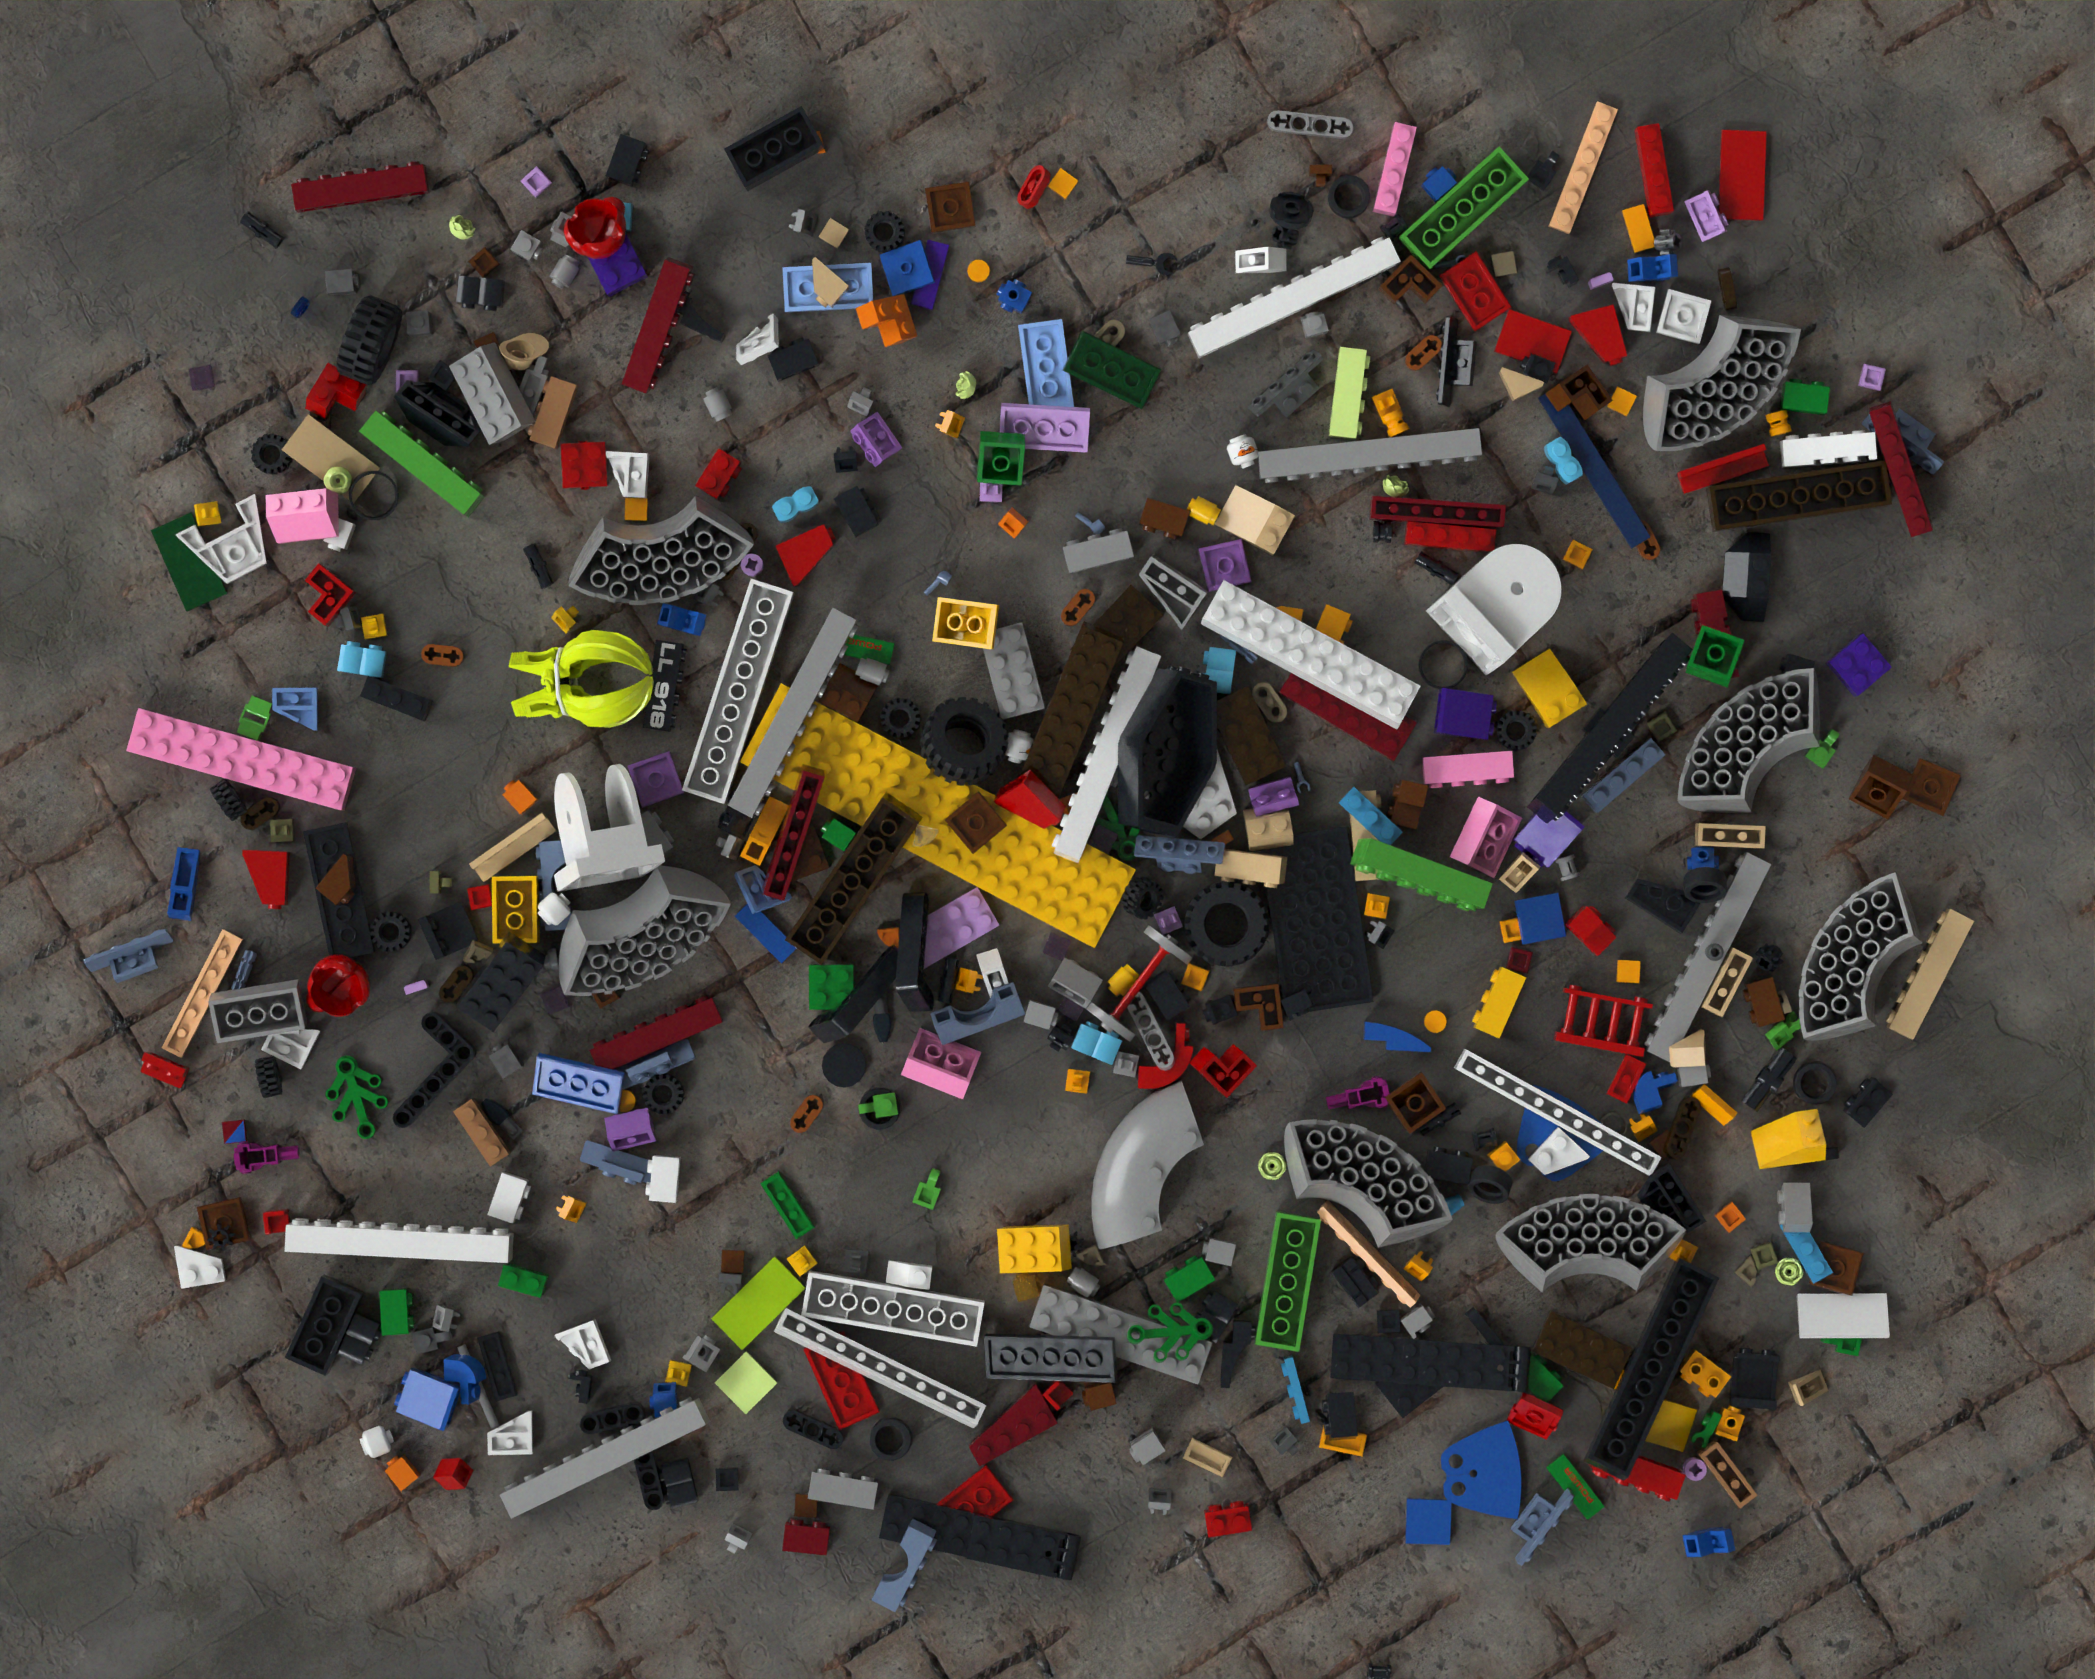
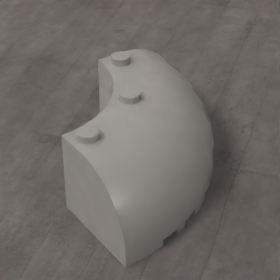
(1720, 386)
(660, 558)
(1748, 739)
(640, 934)
(1852, 957)
(1137, 1164)
(1366, 1177)
(1589, 1237)

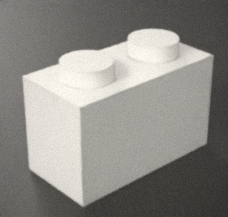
(664, 1178)
(508, 1197)

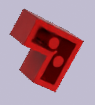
(333, 388)
(334, 594)
(1590, 929)
(1227, 1071)

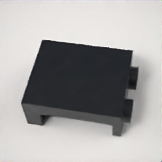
(1754, 1379)

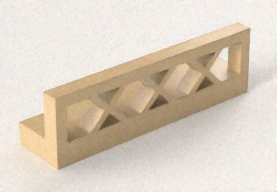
(513, 847)

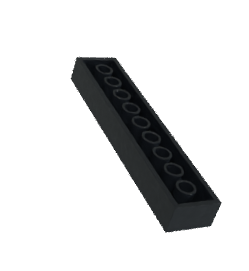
(1609, 728)
(1651, 1369)

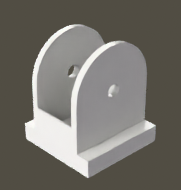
(1499, 604)
(606, 853)

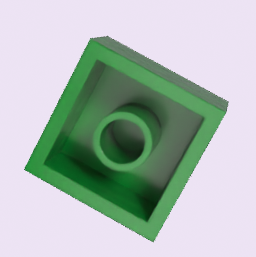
(1001, 458)
(1714, 656)
(829, 985)

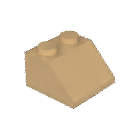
(1268, 830)

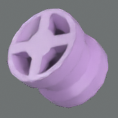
(753, 568)
(1693, 1465)

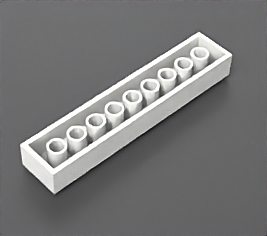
(1310, 654)
(738, 691)
(399, 1241)

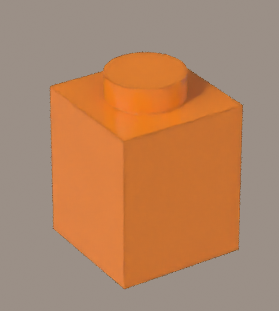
(519, 796)
(402, 1471)

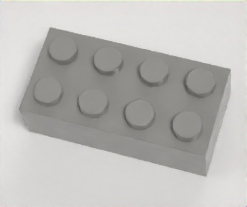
(492, 393)
(1013, 673)
(257, 1011)

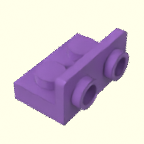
(875, 439)
(1273, 796)

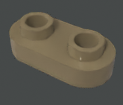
(1103, 332)
(1269, 702)

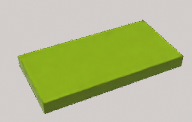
(758, 1303)

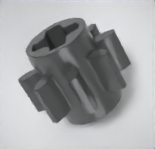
(1667, 242)

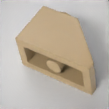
(827, 284)

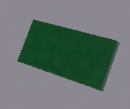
(1111, 369)
(191, 576)

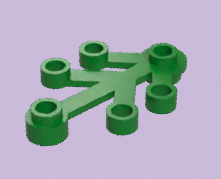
(1118, 829)
(355, 1093)
(1173, 1331)

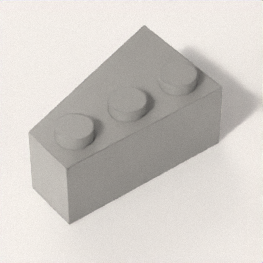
(1173, 589)

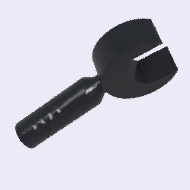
(1145, 261)

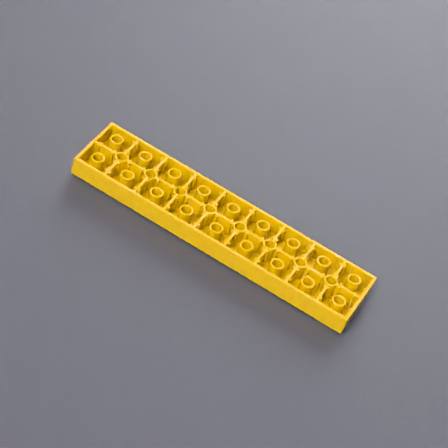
(1012, 865)

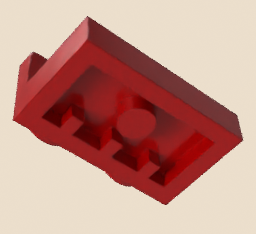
(719, 474)
(164, 1069)
(1227, 1519)

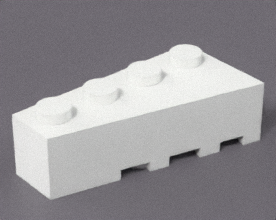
(1828, 450)

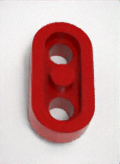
(1033, 187)

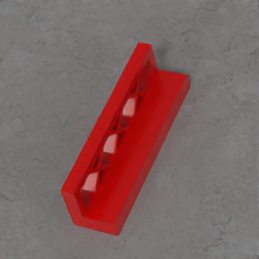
(1723, 469)

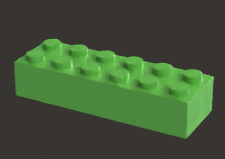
(1463, 208)
(422, 464)
(1420, 873)
(1287, 1281)

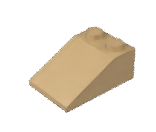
(1254, 520)

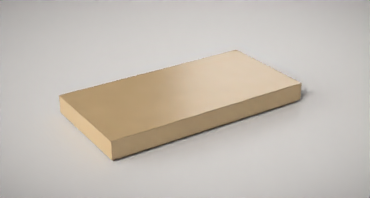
(321, 449)

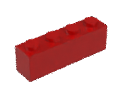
(1654, 170)
(1449, 537)

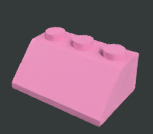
(303, 515)
(1486, 837)
(939, 1065)

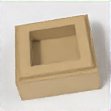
(833, 233)

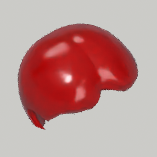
(597, 227)
(337, 986)

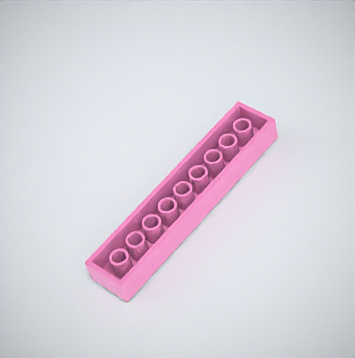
(241, 759)

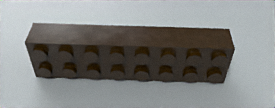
(1799, 496)
(1073, 705)
(853, 878)

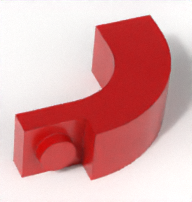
(1153, 1077)

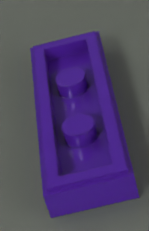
(936, 255)

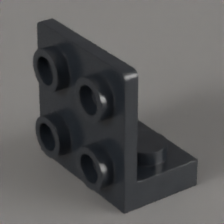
(448, 930)

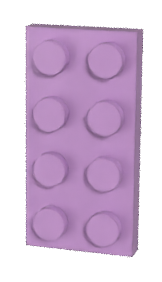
(1047, 426)
(957, 925)

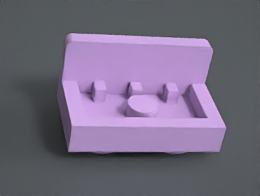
(1706, 215)

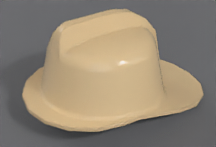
(522, 350)

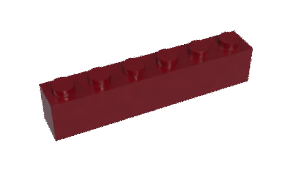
(360, 188)
(657, 325)
(1901, 469)
(1437, 512)
(793, 832)
(657, 1035)

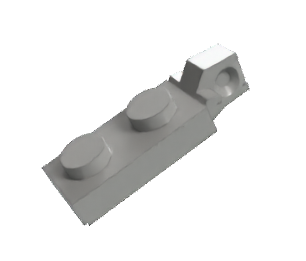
(533, 383)

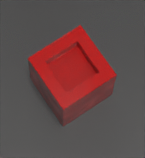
(276, 1221)
(1057, 1393)
(453, 1473)

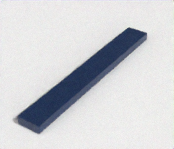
(1597, 473)

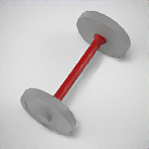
(1111, 1020)

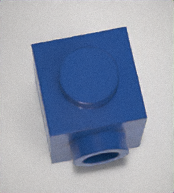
(1439, 183)
(663, 1397)

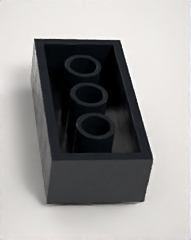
(774, 148)
(501, 981)
(324, 1324)

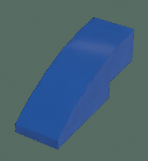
(184, 884)
(1394, 1038)

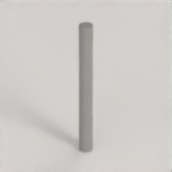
(487, 1408)

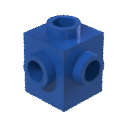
(1017, 304)
(1702, 857)

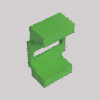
(250, 727)

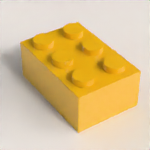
(515, 908)
(1034, 1248)

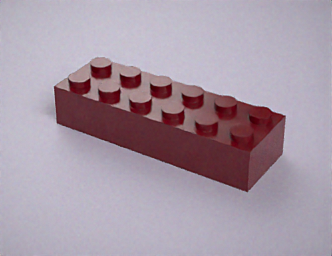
(1348, 718)

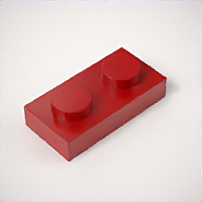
(1626, 1078)

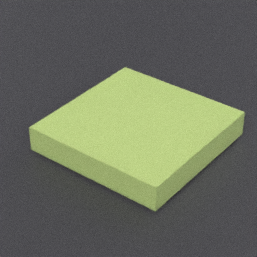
(746, 1382)

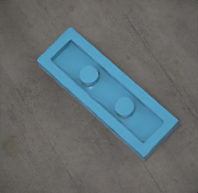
(1370, 817)
(1808, 1255)
(1294, 1389)

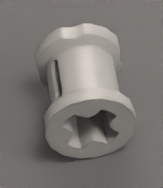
(1567, 867)

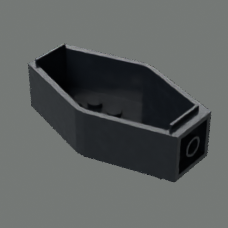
(1186, 757)

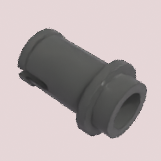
(1719, 952)

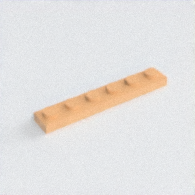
(1583, 167)
(197, 1000)
(1374, 1260)

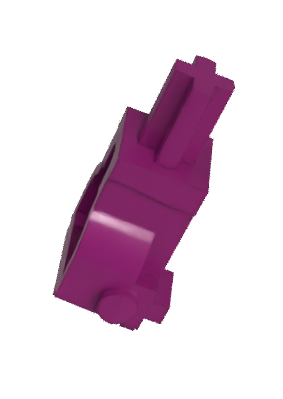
(1352, 1096)
(272, 1155)

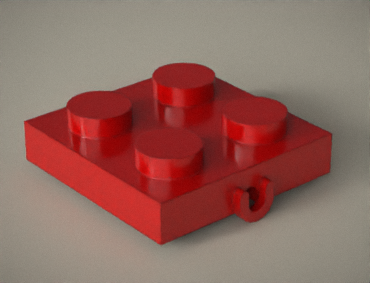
(583, 465)
(1535, 1415)

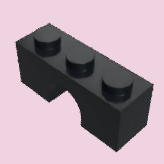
(396, 698)

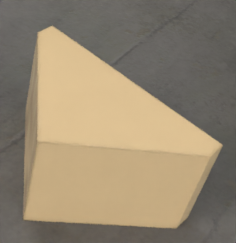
(1518, 384)
(1519, 872)
(1689, 1051)
(1808, 1387)

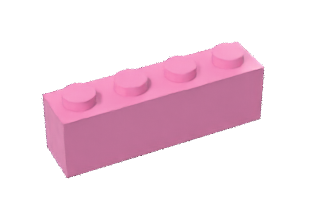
(1394, 169)
(1468, 767)

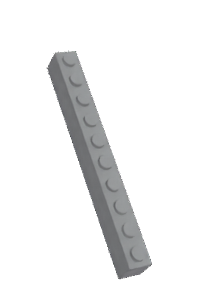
(1369, 454)
(793, 712)
(1700, 970)
(604, 1458)

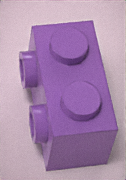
(630, 1129)

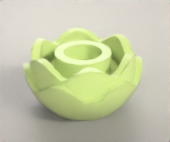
(461, 227)
(965, 385)
(338, 473)
(1395, 487)
(1278, 1169)
(1789, 1278)

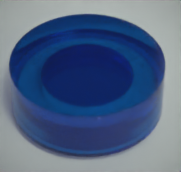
(300, 307)

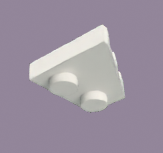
(1636, 305)
(758, 342)
(631, 472)
(292, 1046)
(1557, 1153)
(198, 1268)
(586, 1343)
(512, 1437)

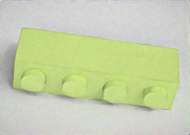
(1347, 393)

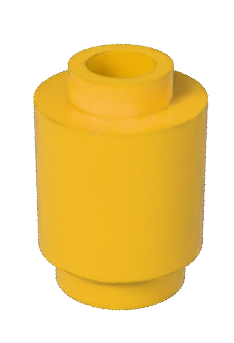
(1203, 510)
(1122, 980)

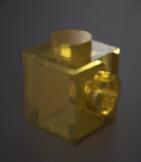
(1025, 1286)

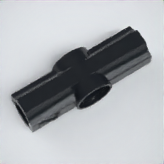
(1769, 1079)

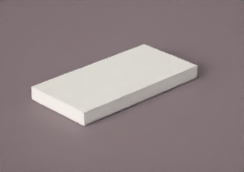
(1843, 1315)

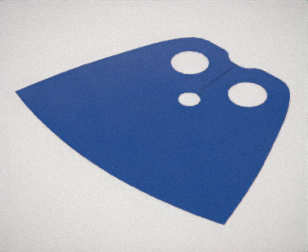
(1536, 1130)
(1498, 1478)

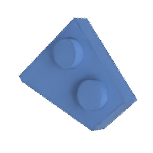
(297, 704)

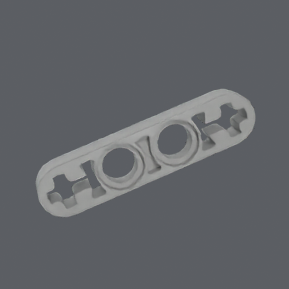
(1310, 120)
(1148, 1031)

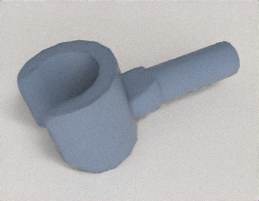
(1450, 263)
(1097, 527)
(943, 577)
(1300, 777)

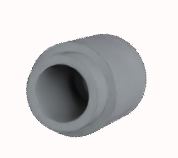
(564, 271)
(717, 404)
(872, 671)
(1083, 1282)

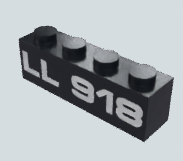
(666, 677)

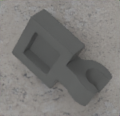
(428, 1339)

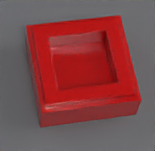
(480, 897)

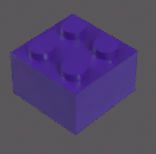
(620, 269)
(1858, 665)

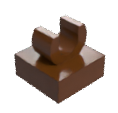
(1320, 172)

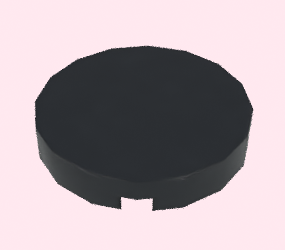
(1291, 210)
(843, 1065)

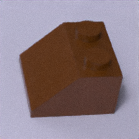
(848, 693)
(1881, 787)
(339, 881)
(1415, 1103)

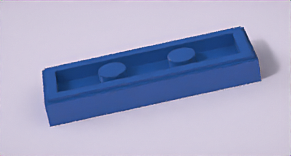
(766, 933)

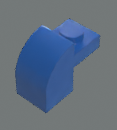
(1652, 268)
(681, 619)
(1646, 1090)
(466, 1371)
(1708, 1541)

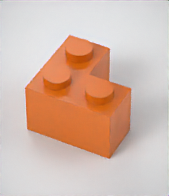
(891, 317)

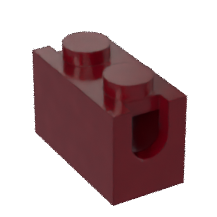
(806, 1537)

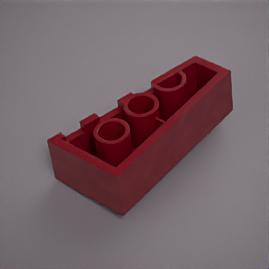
(1711, 613)
(1017, 1424)

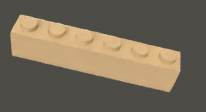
(1929, 973)

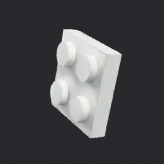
(1683, 316)

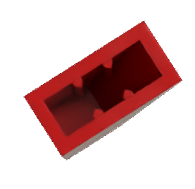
(1601, 333)
(805, 551)
(1031, 800)
(270, 875)

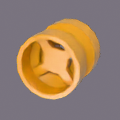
(1395, 423)
(1778, 428)

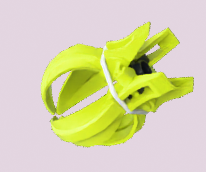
(567, 663)

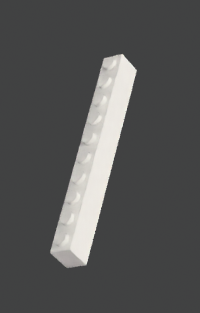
(1293, 297)
(1104, 760)
(1557, 1112)
(880, 1368)

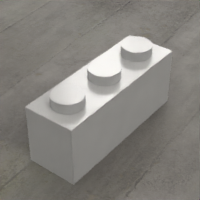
(1097, 551)
(843, 1489)

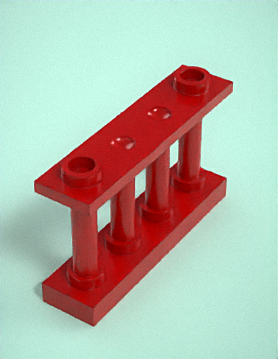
(1610, 1041)

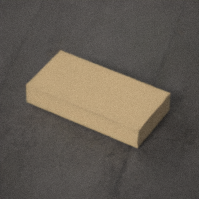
(1207, 1457)

